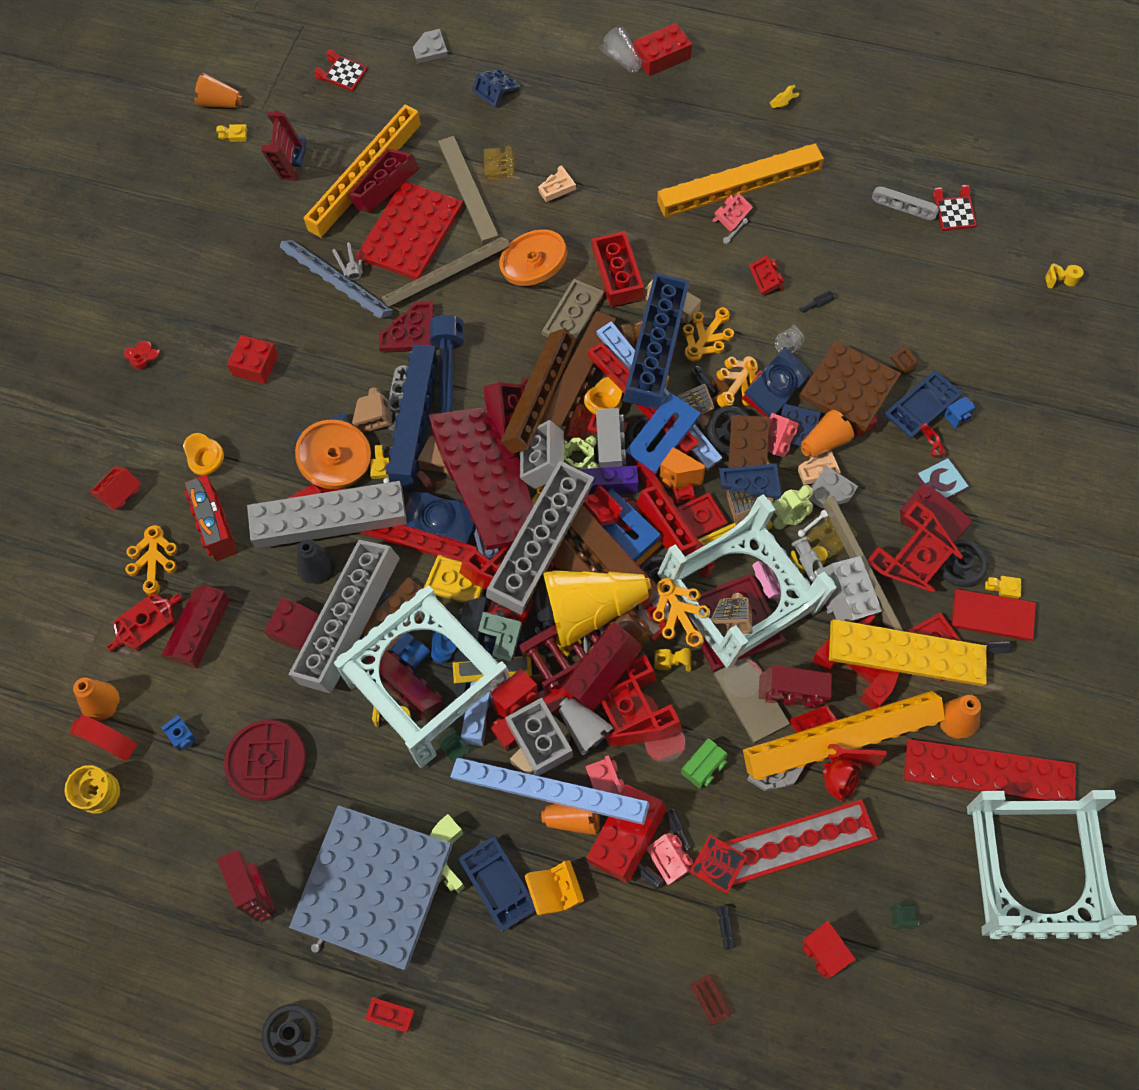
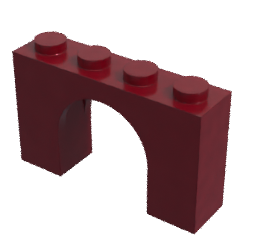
(246, 886)

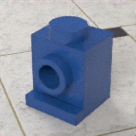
(960, 412)
(175, 727)

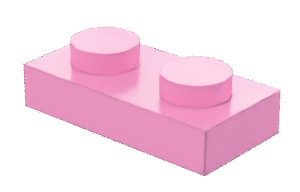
(768, 580)

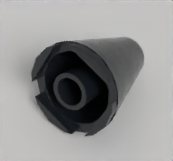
(314, 563)
(543, 606)

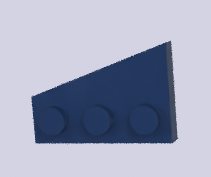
(752, 480)

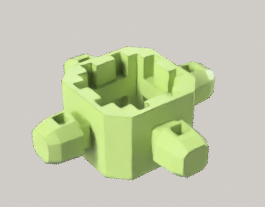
(587, 447)
(793, 507)

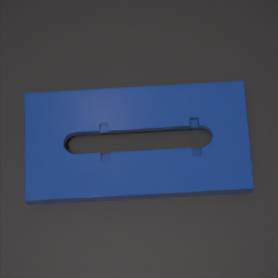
(687, 418)
(647, 534)

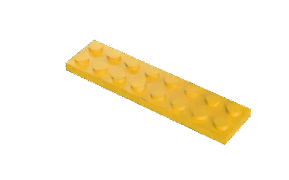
(907, 652)

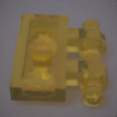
(492, 163)
(831, 541)

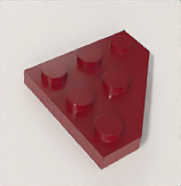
(408, 329)

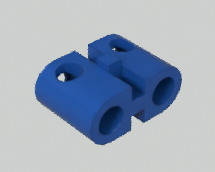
(410, 650)

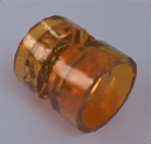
(631, 332)

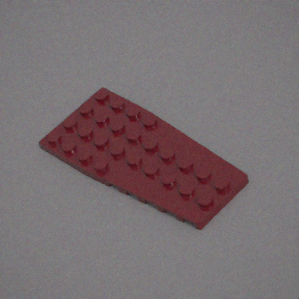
(483, 473)

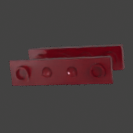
(282, 145)
(548, 638)

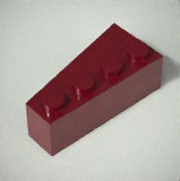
(383, 179)

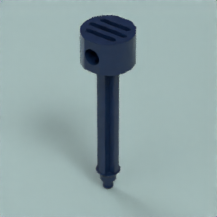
(446, 334)

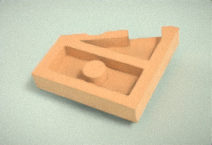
(557, 185)
(812, 468)

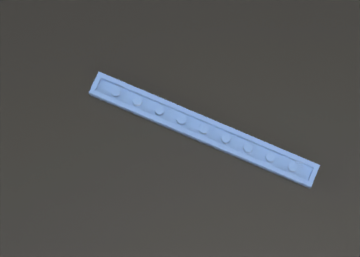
(624, 352)
(551, 790)

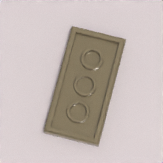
(574, 309)
(756, 715)

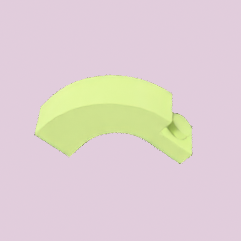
(448, 831)

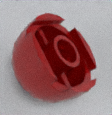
(842, 778)

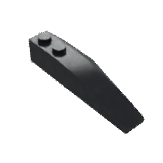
(470, 620)

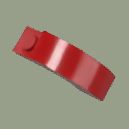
(103, 737)

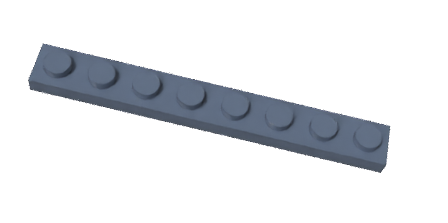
(337, 279)

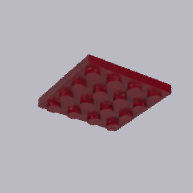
(760, 611)

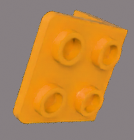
(554, 889)

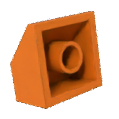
(680, 470)

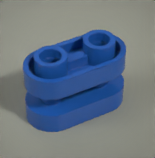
(441, 648)

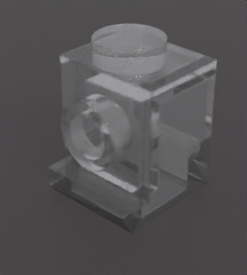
(791, 339)

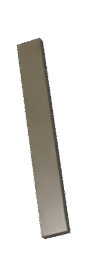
(468, 190)
(445, 271)
(854, 550)

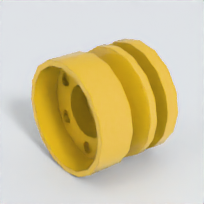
(83, 784)

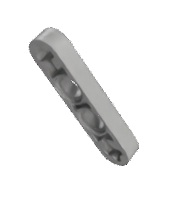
(885, 197)
(395, 397)

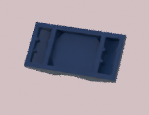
(777, 382)
(923, 404)
(439, 517)
(497, 884)

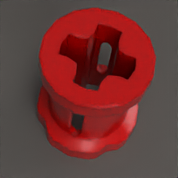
(683, 493)

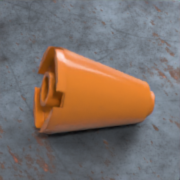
(215, 93)
(827, 435)
(96, 698)
(961, 717)
(571, 819)

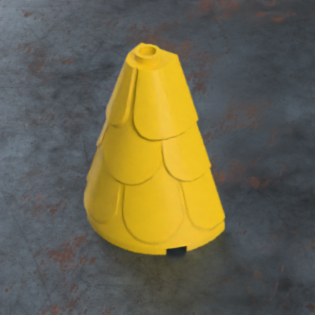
(591, 599)

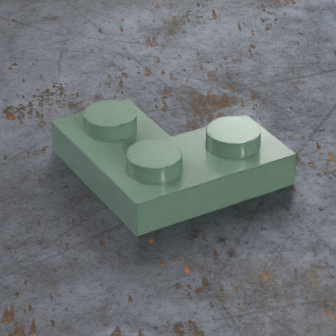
(507, 634)

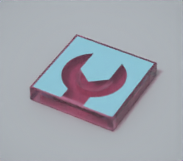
(943, 478)

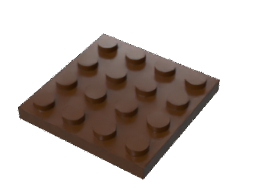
(850, 385)

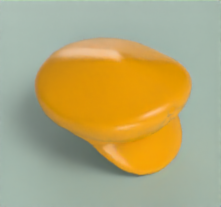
(603, 396)
(203, 454)

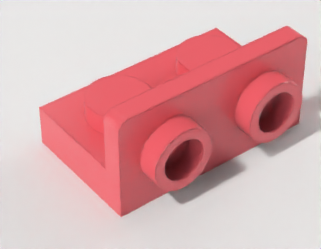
(733, 212)
(780, 434)
(603, 776)
(670, 858)

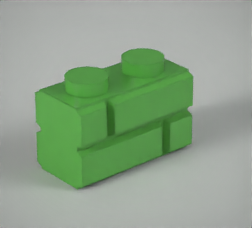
(704, 763)

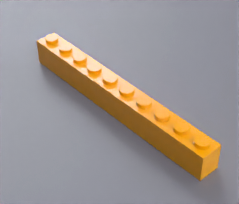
(740, 180)
(336, 199)
(848, 733)

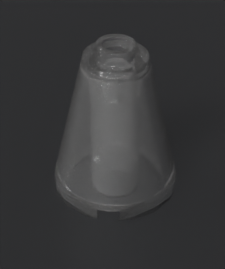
(621, 49)

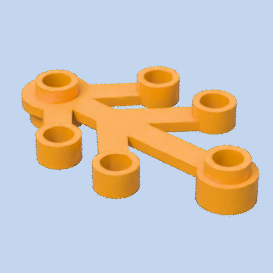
(706, 336)
(748, 367)
(151, 557)
(679, 609)

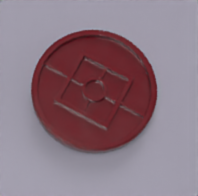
(265, 760)

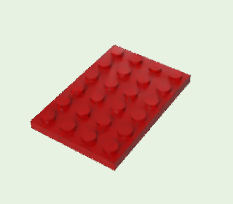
(410, 230)

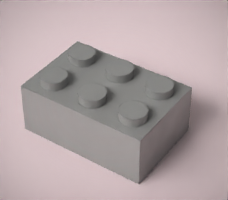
(610, 438)
(543, 455)
(854, 595)
(539, 737)

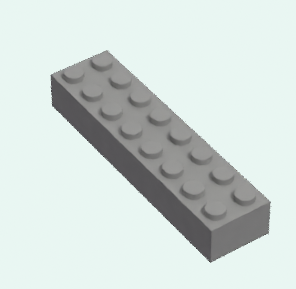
(326, 514)
(539, 538)
(344, 615)

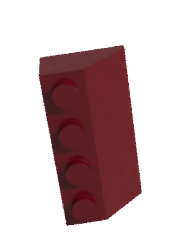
(196, 626)
(602, 666)
(407, 687)

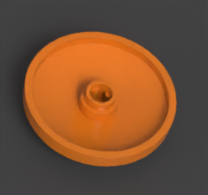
(533, 257)
(332, 454)

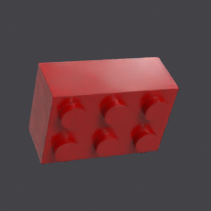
(663, 49)

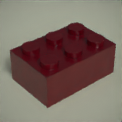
(794, 686)

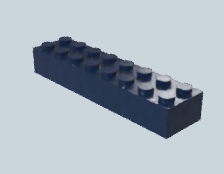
(656, 341)
(413, 416)

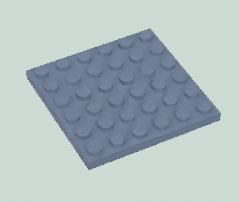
(371, 887)

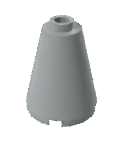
(583, 724)

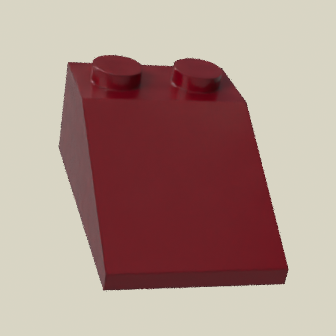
(501, 402)
(947, 514)
(291, 624)

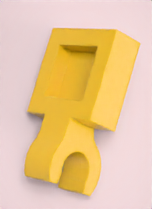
(782, 99)
(235, 133)
(378, 465)
(1007, 586)

